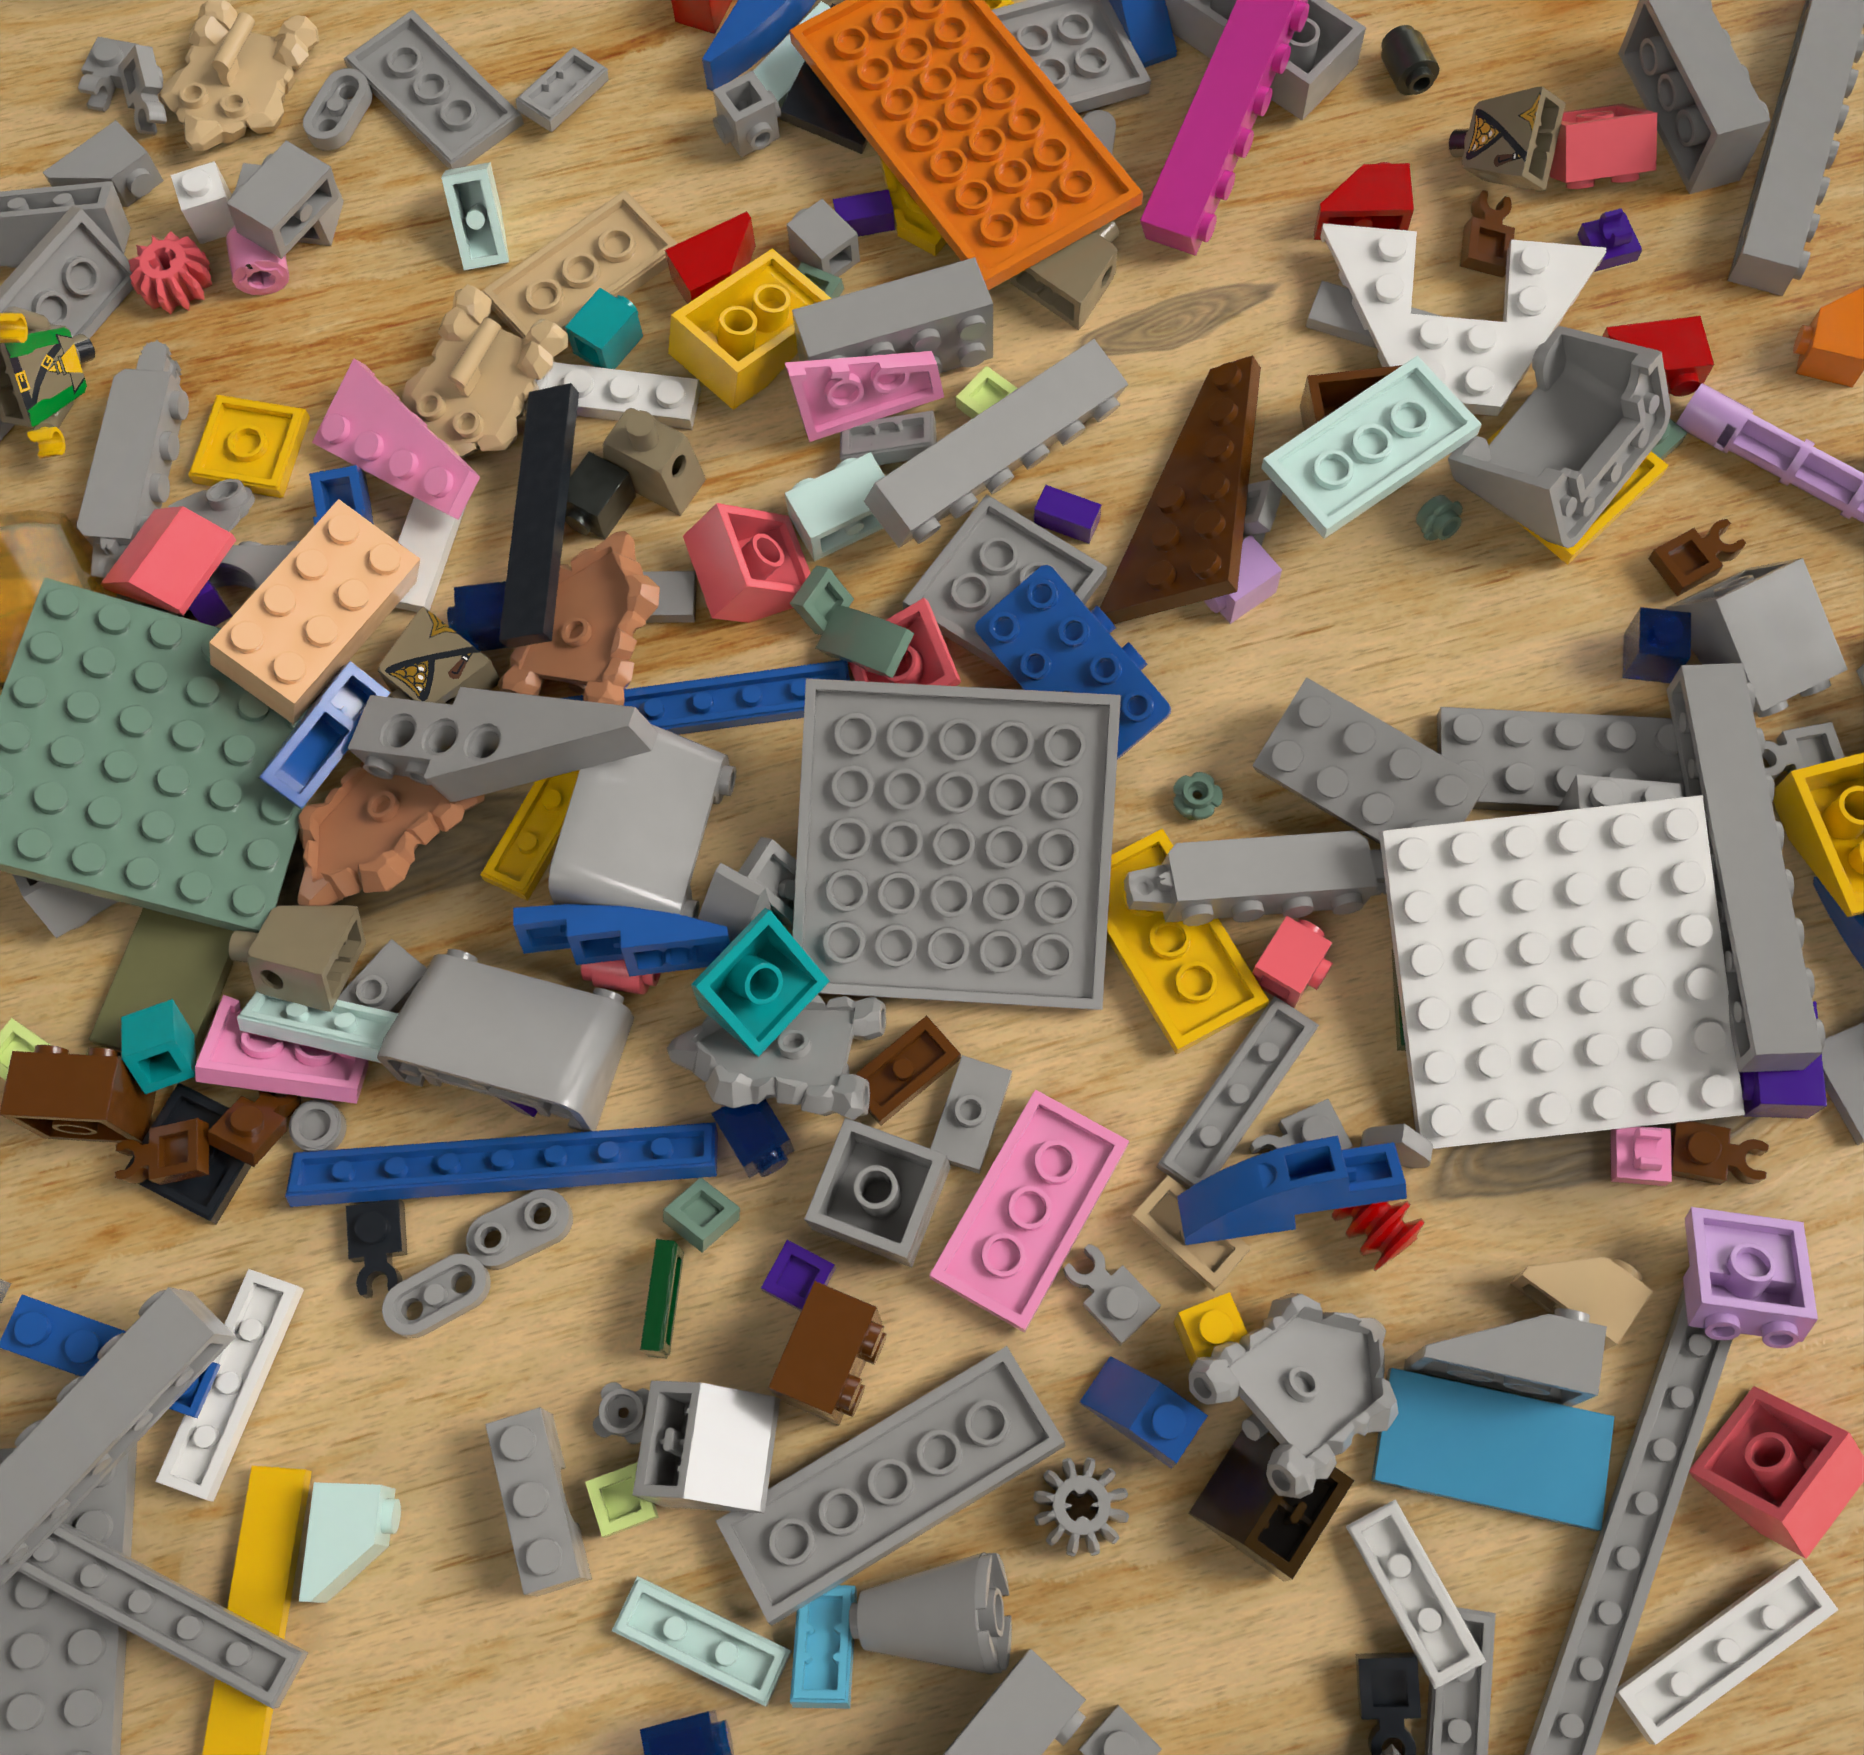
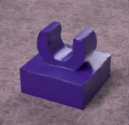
(1613, 233)

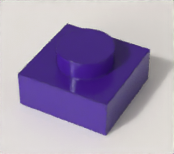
(795, 1274)

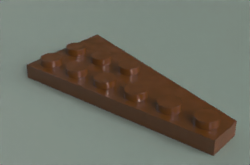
(1196, 516)

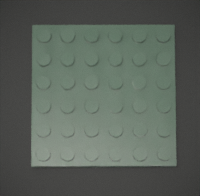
(139, 764)

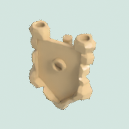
(235, 75)
(480, 376)

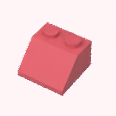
(1605, 143)
(746, 562)
(1781, 1470)

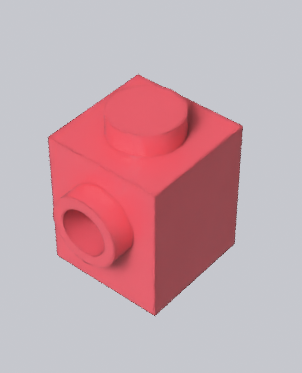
(1293, 961)

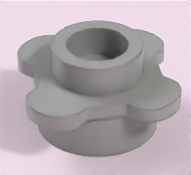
(609, 1421)

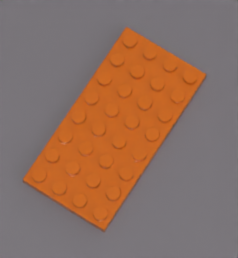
(968, 127)

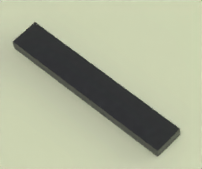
(539, 517)

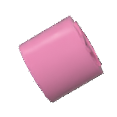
(253, 267)

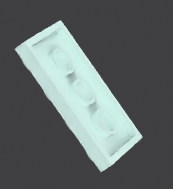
(1370, 446)

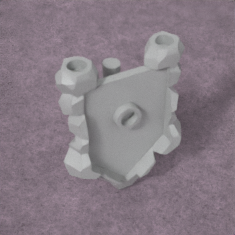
(797, 1068)
(1308, 1383)

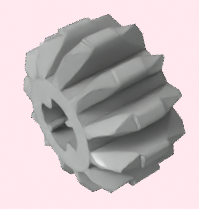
(1082, 1526)

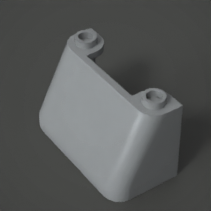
(1574, 437)
(640, 827)
(510, 1038)

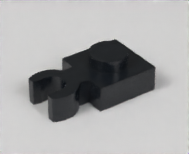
(374, 1236)
(1390, 1694)

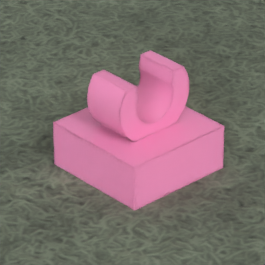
(1641, 1156)

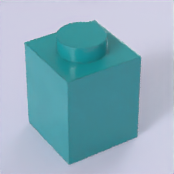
(604, 330)
(158, 1046)

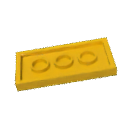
(1183, 972)

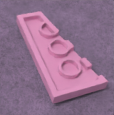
(389, 441)

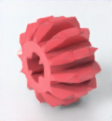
(170, 272)

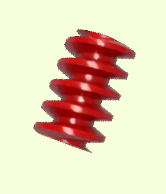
(1382, 1226)

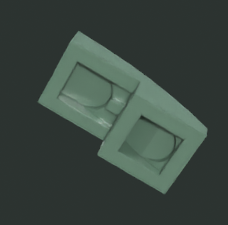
(865, 640)

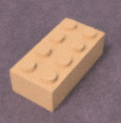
(314, 611)

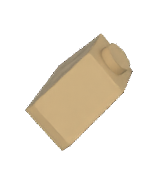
(1596, 1286)

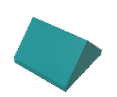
(759, 983)

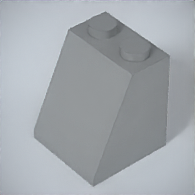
(1772, 626)

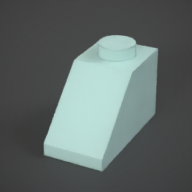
(476, 215)
(345, 1534)

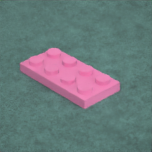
(1029, 1210)

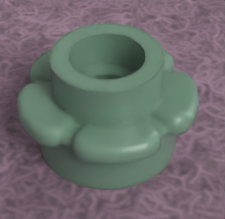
(1439, 518)
(1197, 808)

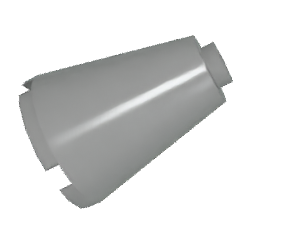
(940, 1616)

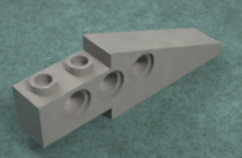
(493, 739)

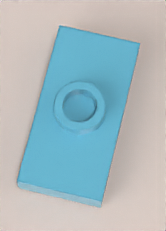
(824, 1651)

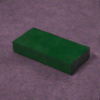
(662, 1299)

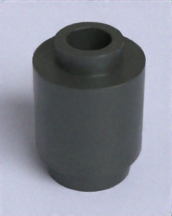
(1409, 60)

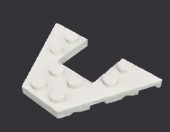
(1470, 356)

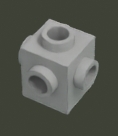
(746, 114)

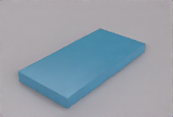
(1496, 1450)

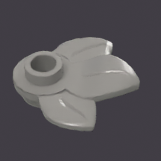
(221, 504)

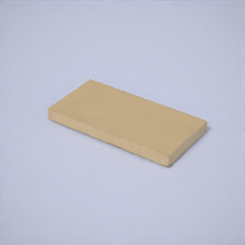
(609, 250)

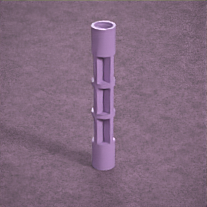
(1735, 429)

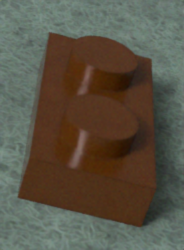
(907, 1068)

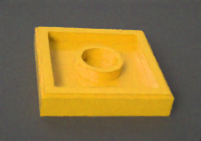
(250, 444)

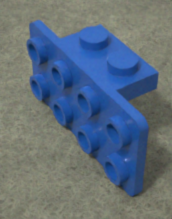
(1062, 646)

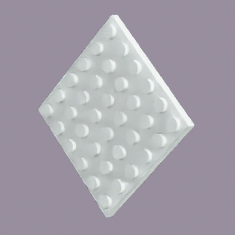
(1561, 972)

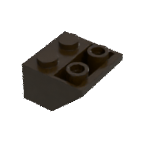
(1255, 1519)

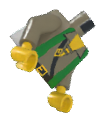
(40, 375)

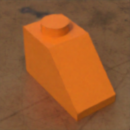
(1834, 342)

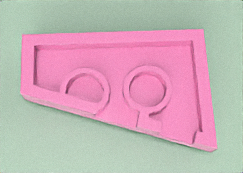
(857, 390)
(274, 1065)

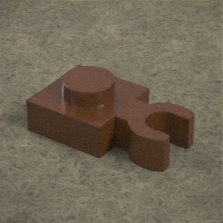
(1486, 237)
(1694, 559)
(253, 1127)
(173, 1154)
(1706, 1155)

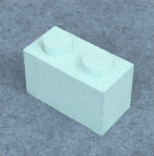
(832, 509)

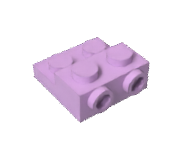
(1748, 1277)

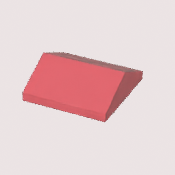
(170, 559)
(927, 655)

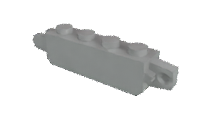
(133, 455)
(1259, 878)

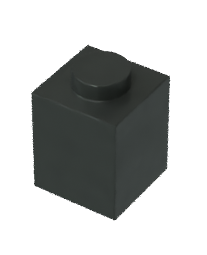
(598, 496)

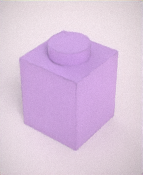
(1256, 583)

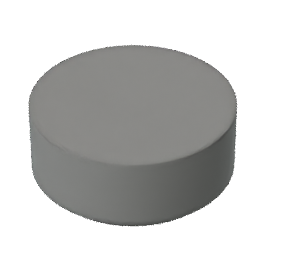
(317, 1126)

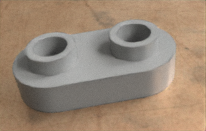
(331, 116)
(519, 1232)
(437, 1292)

